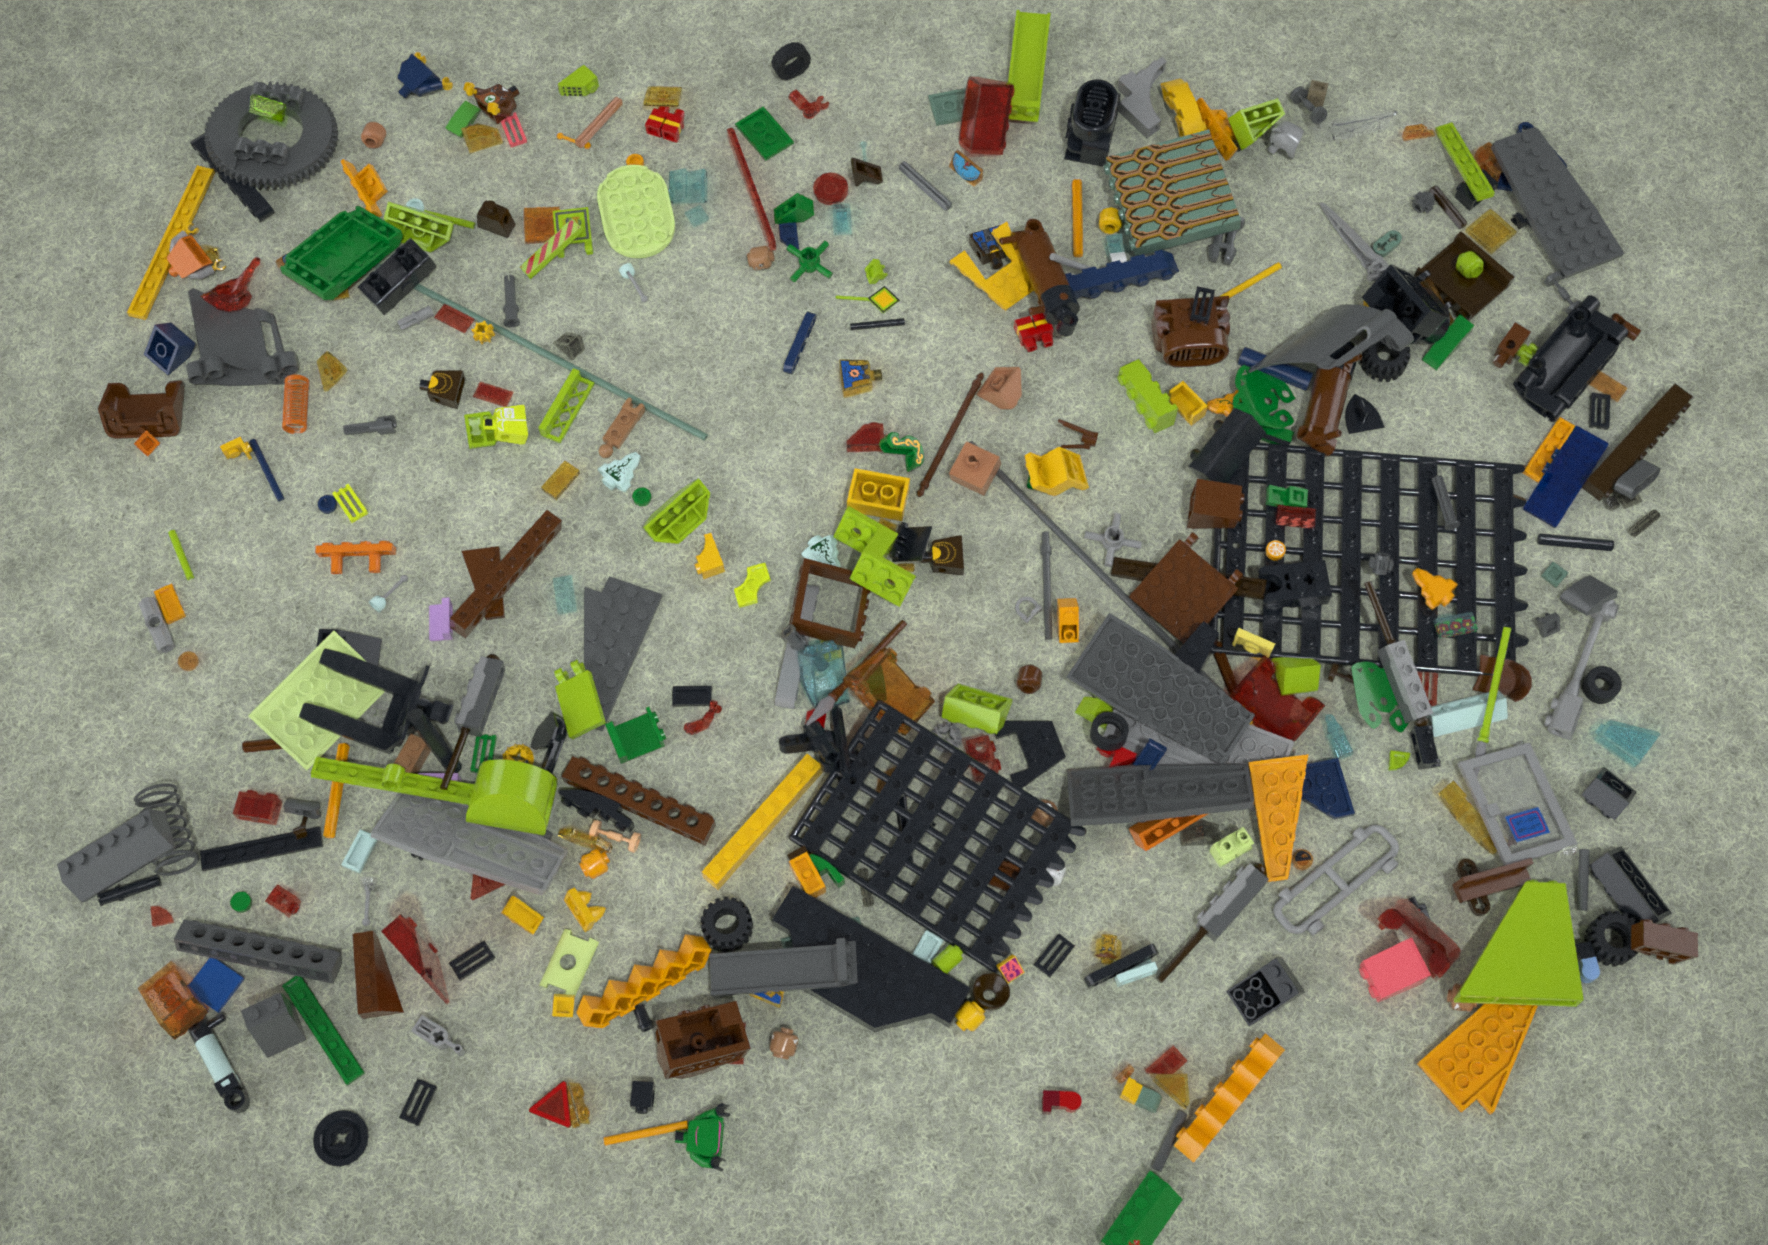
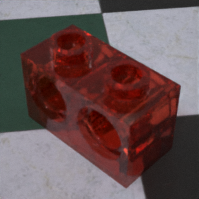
(984, 757)

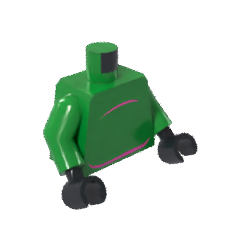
(705, 1137)

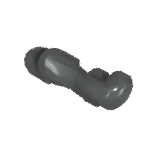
(1228, 247)

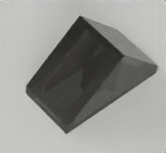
(570, 344)
(1200, 833)

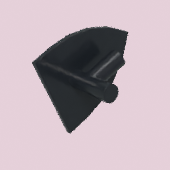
(1361, 416)

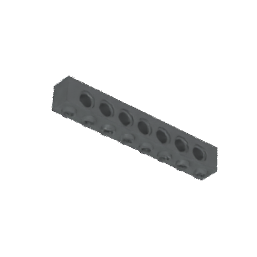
(258, 951)

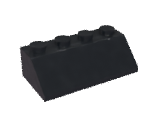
(1629, 887)

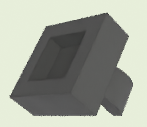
(1549, 624)

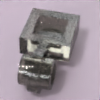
(1614, 503)

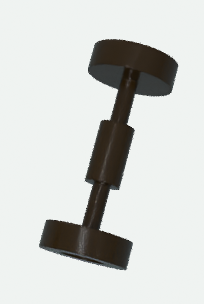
(1333, 671)

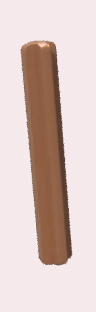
(598, 122)

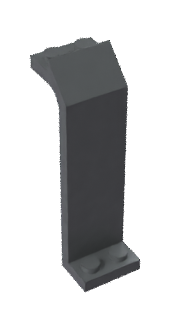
(783, 969)

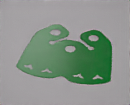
(1253, 395)
(1372, 688)

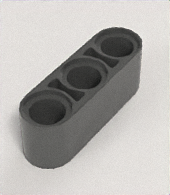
(1637, 479)

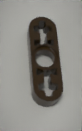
(1472, 904)

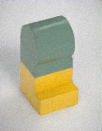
(1141, 1096)

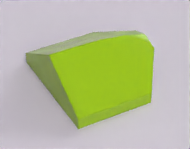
(476, 434)

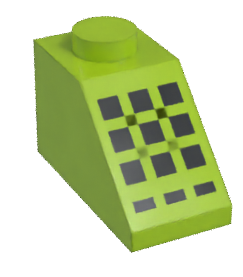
(579, 83)

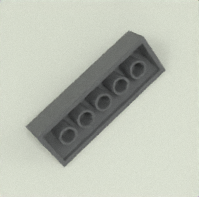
(117, 854)

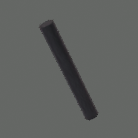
(877, 324)

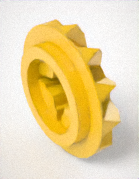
(514, 750)

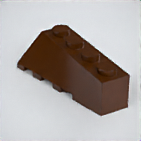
(373, 979)

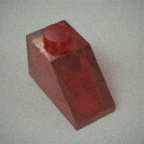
(866, 438)

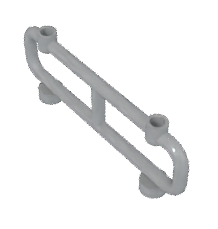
(1313, 923)

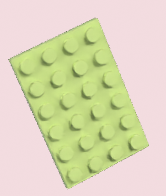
(317, 686)

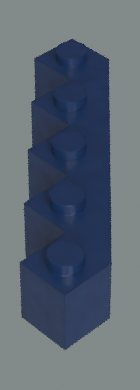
(1119, 275)

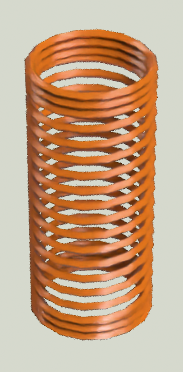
(292, 387)

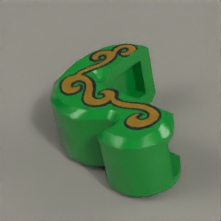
(906, 446)

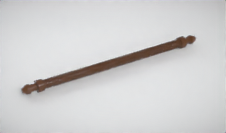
(950, 434)

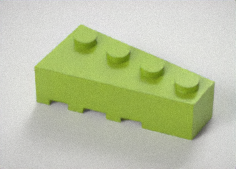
(1148, 396)

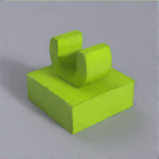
(874, 271)

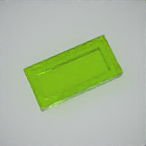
(267, 108)

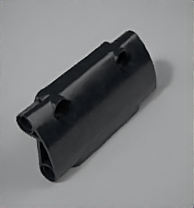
(1563, 354)

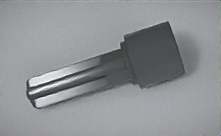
(382, 425)

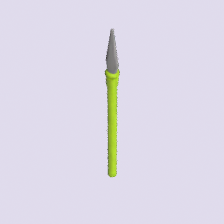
(1485, 730)

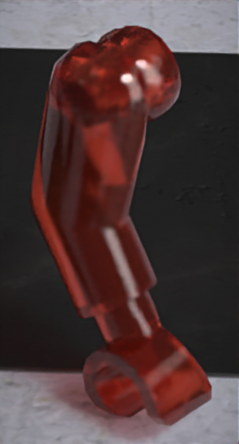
(704, 723)

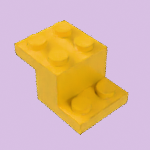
(1056, 471)

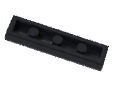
(432, 738)

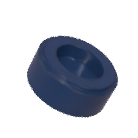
(327, 504)

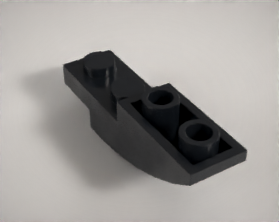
(591, 803)

